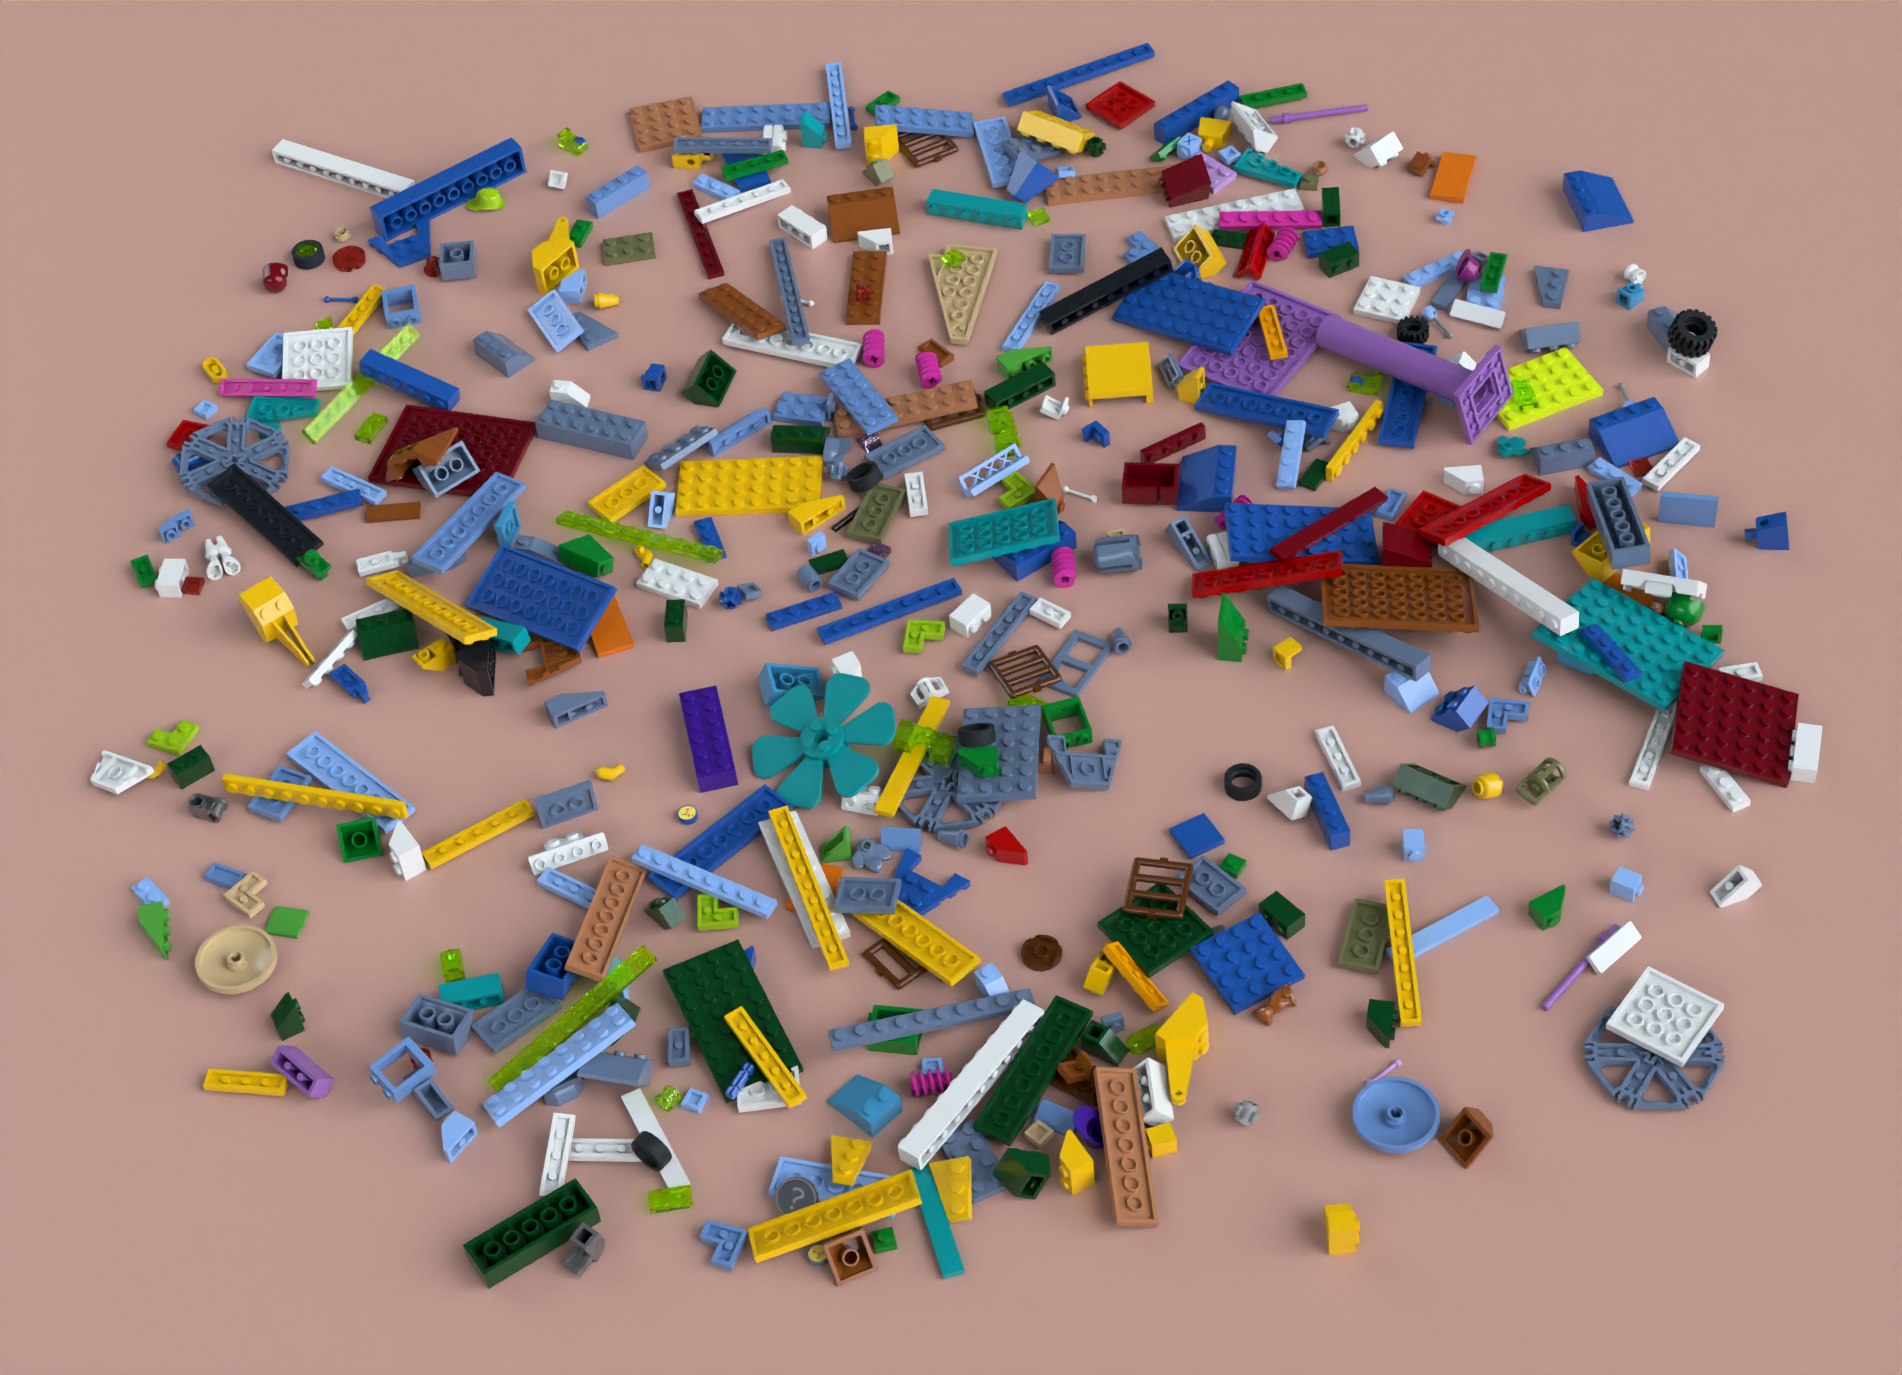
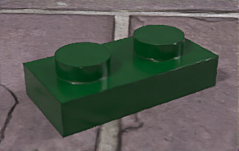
(1229, 239)

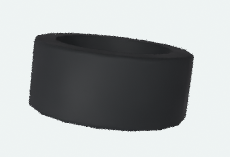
(864, 476)
(977, 734)
(1242, 770)
(651, 1151)

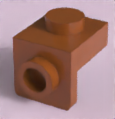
(1420, 163)
(1077, 1069)

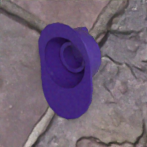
(1087, 1123)

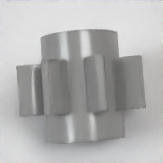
(1246, 1112)

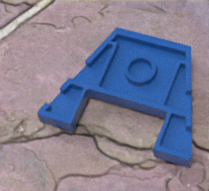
(408, 250)
(919, 891)

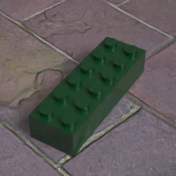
(531, 1233)

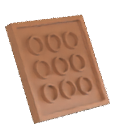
(661, 122)

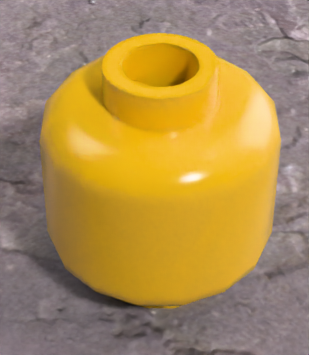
(1487, 785)

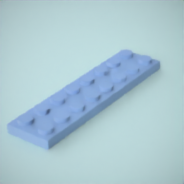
(341, 773)
(558, 1064)

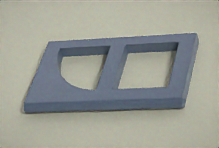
(1090, 670)

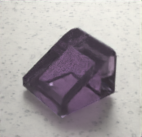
(869, 442)

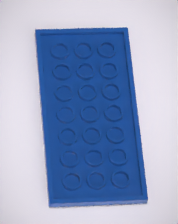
(1191, 312)
(1258, 527)
(541, 597)

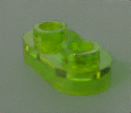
(1143, 1039)

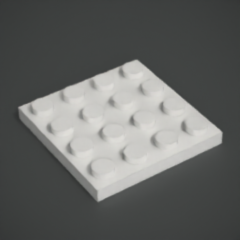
(319, 356)
(1665, 1016)

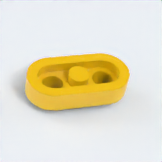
(214, 369)

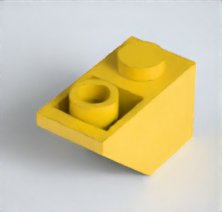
(436, 656)

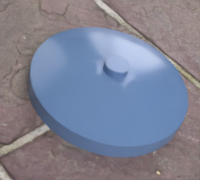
(1396, 1115)

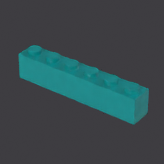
(977, 209)
(1524, 529)

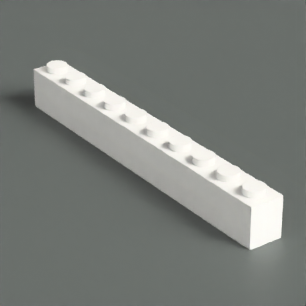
(339, 169)
(1511, 585)
(969, 1086)

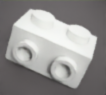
(864, 801)

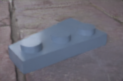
(1551, 285)
(594, 332)

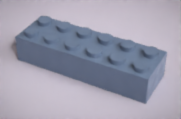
(591, 429)
(1618, 523)

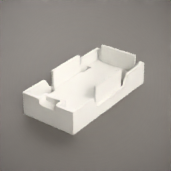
(1662, 585)

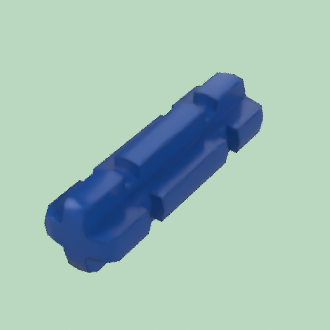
(739, 1080)

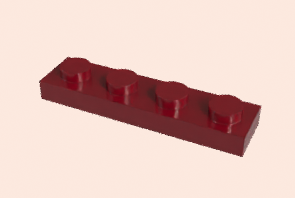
(1173, 444)

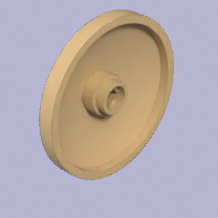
(236, 959)

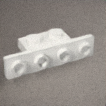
(567, 850)

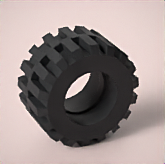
(1687, 343)

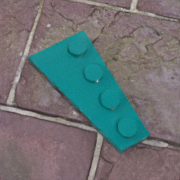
(1261, 168)

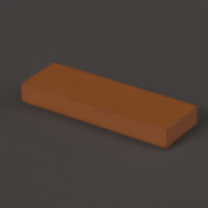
(393, 512)

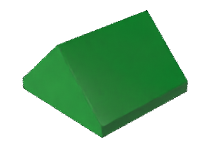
(359, 839)

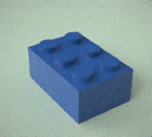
(547, 970)

